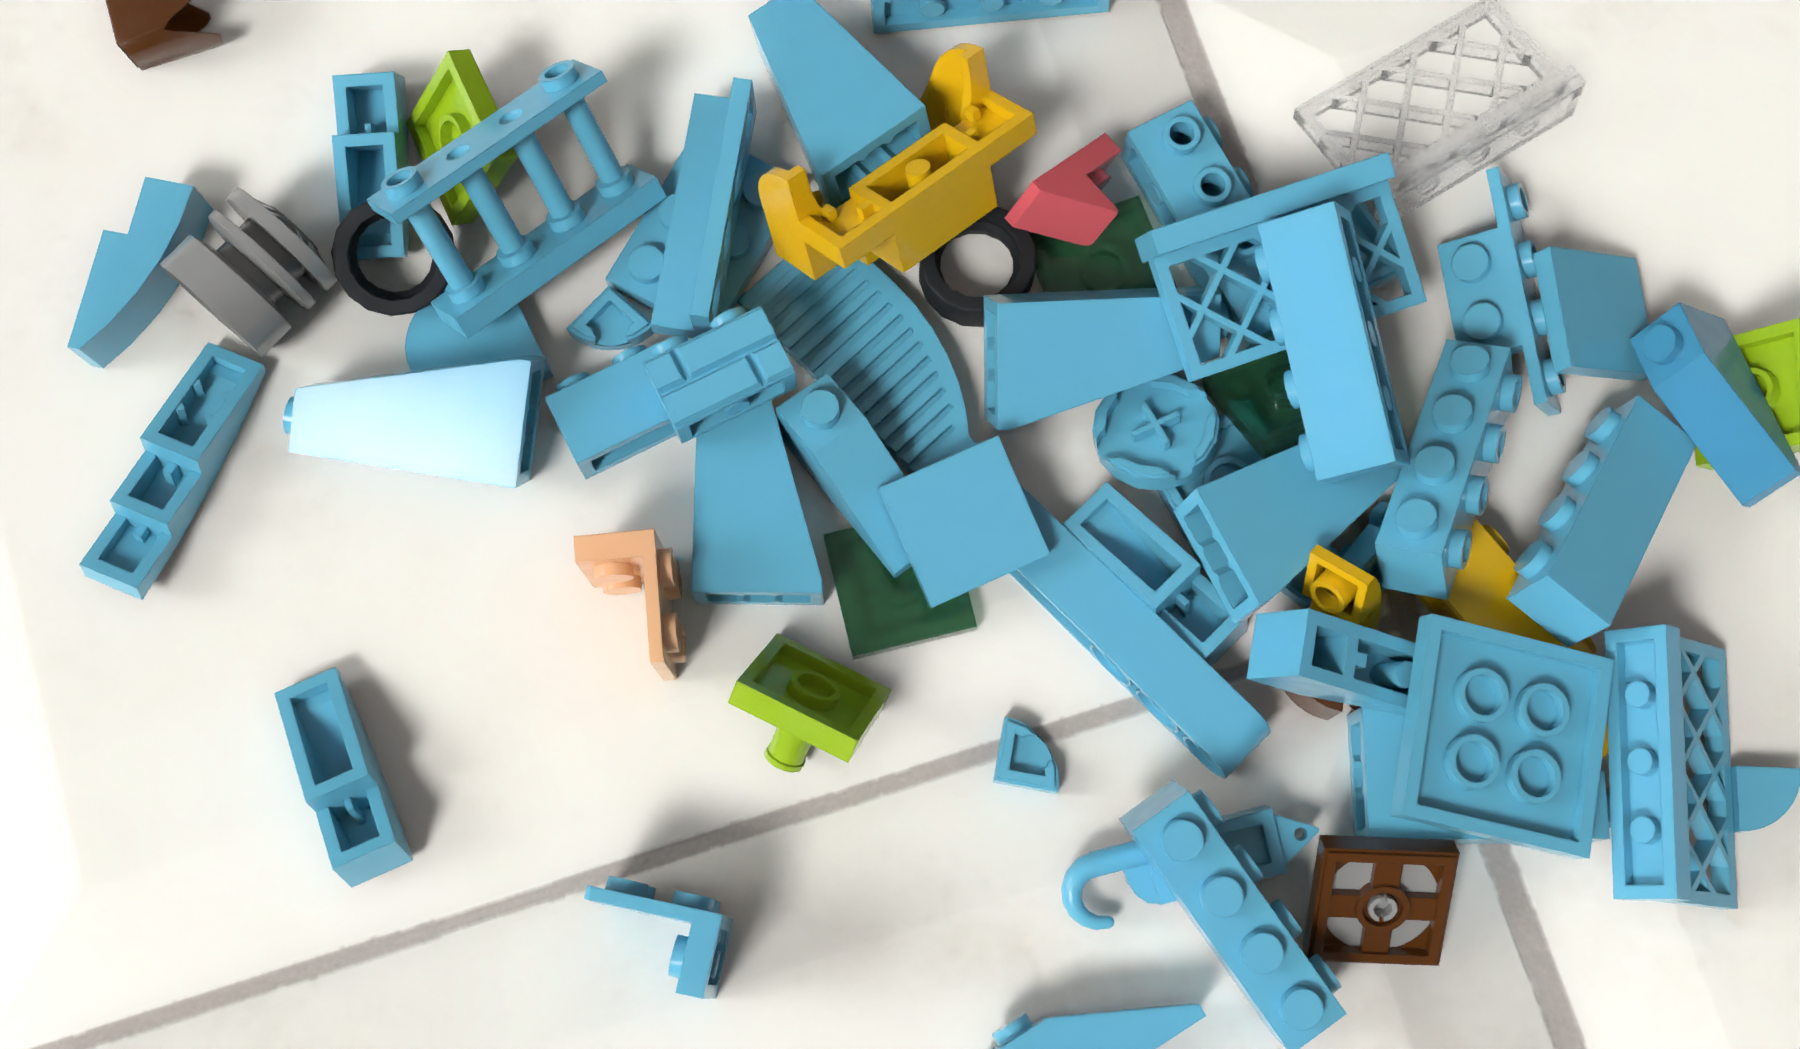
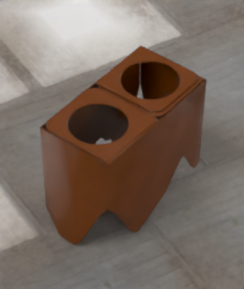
(159, 30)

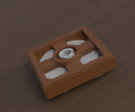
(1380, 899)

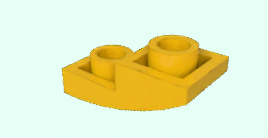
(1342, 589)

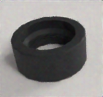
(362, 290)
(968, 309)

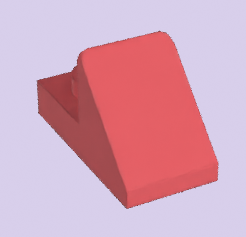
(1069, 197)

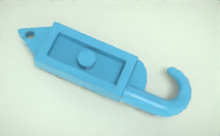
(1258, 830)

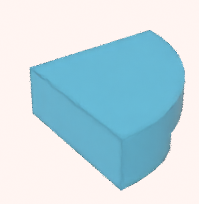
(610, 323)
(1025, 759)
(1762, 795)

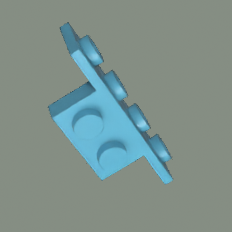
(1495, 293)

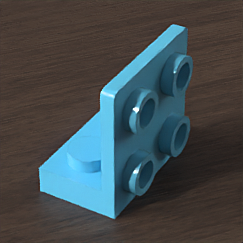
(694, 958)

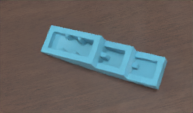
(174, 474)

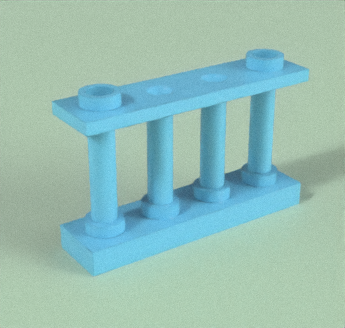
(570, 227)

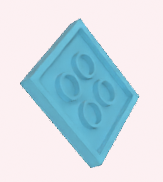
(1503, 737)

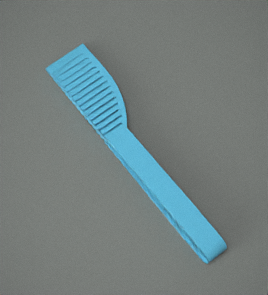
(904, 384)

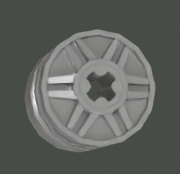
(250, 270)

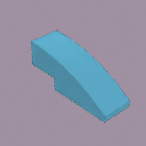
(369, 148)
(126, 276)
(1156, 571)
(342, 778)

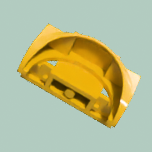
(916, 196)

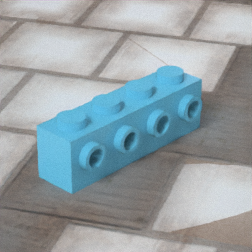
(1185, 174)
(1331, 344)
(1447, 480)
(1601, 521)
(1233, 916)

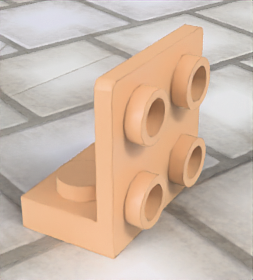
(620, 565)

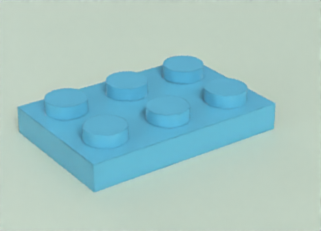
(640, 262)

